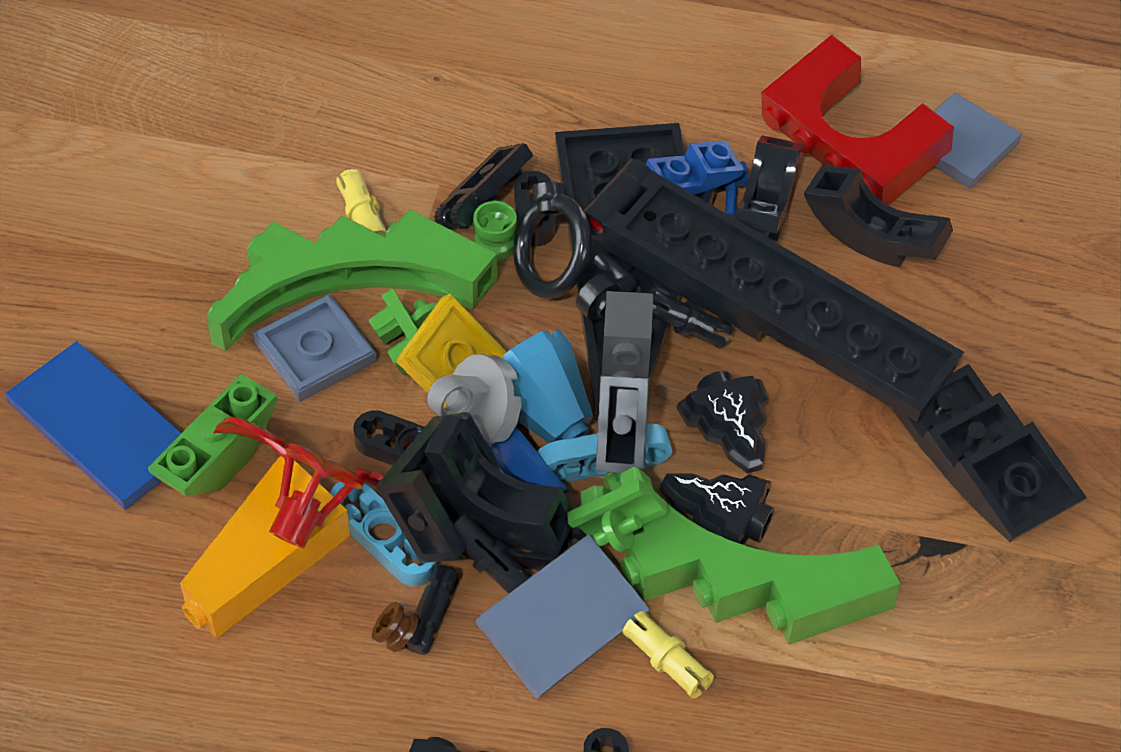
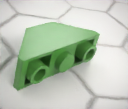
(209, 461)

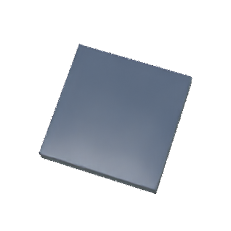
(977, 142)
(314, 347)

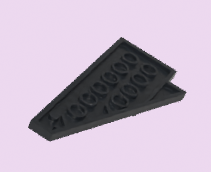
(586, 165)

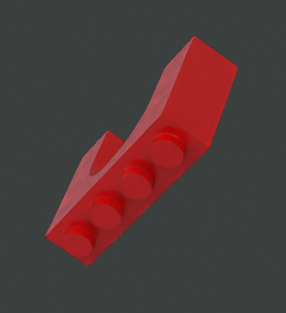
(887, 161)

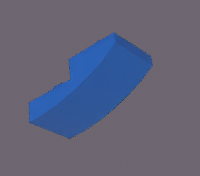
(702, 167)

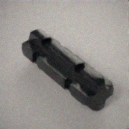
(432, 608)

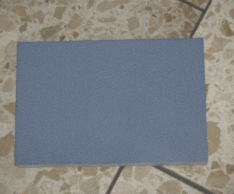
(561, 616)

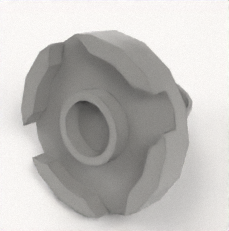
(483, 389)

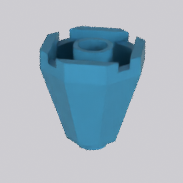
(550, 387)

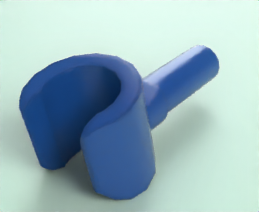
(731, 191)

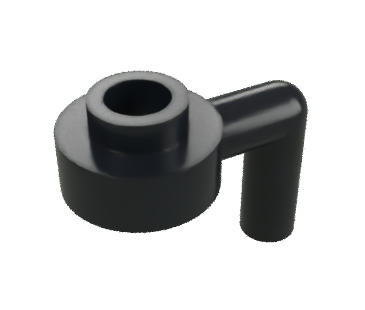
(592, 297)

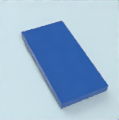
(95, 422)

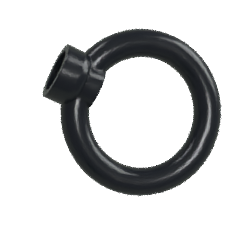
(552, 200)

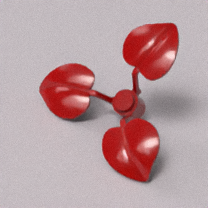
(300, 512)

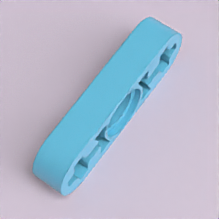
(576, 457)
(385, 551)

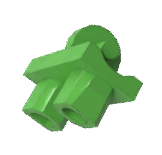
(397, 319)
(616, 514)

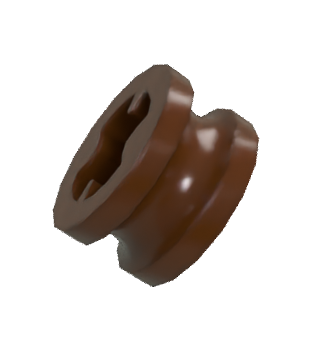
(395, 626)

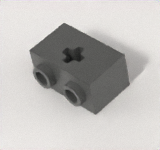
(627, 334)

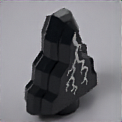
(730, 415)
(722, 504)

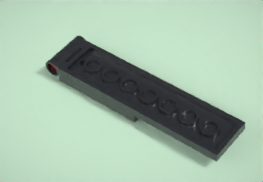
(768, 289)

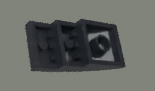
(992, 457)

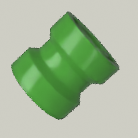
(495, 228)

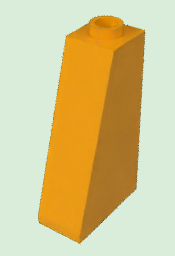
(249, 563)

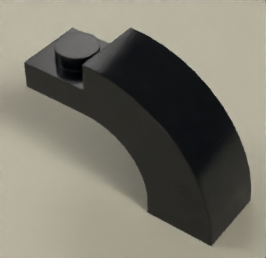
(770, 186)
(869, 225)

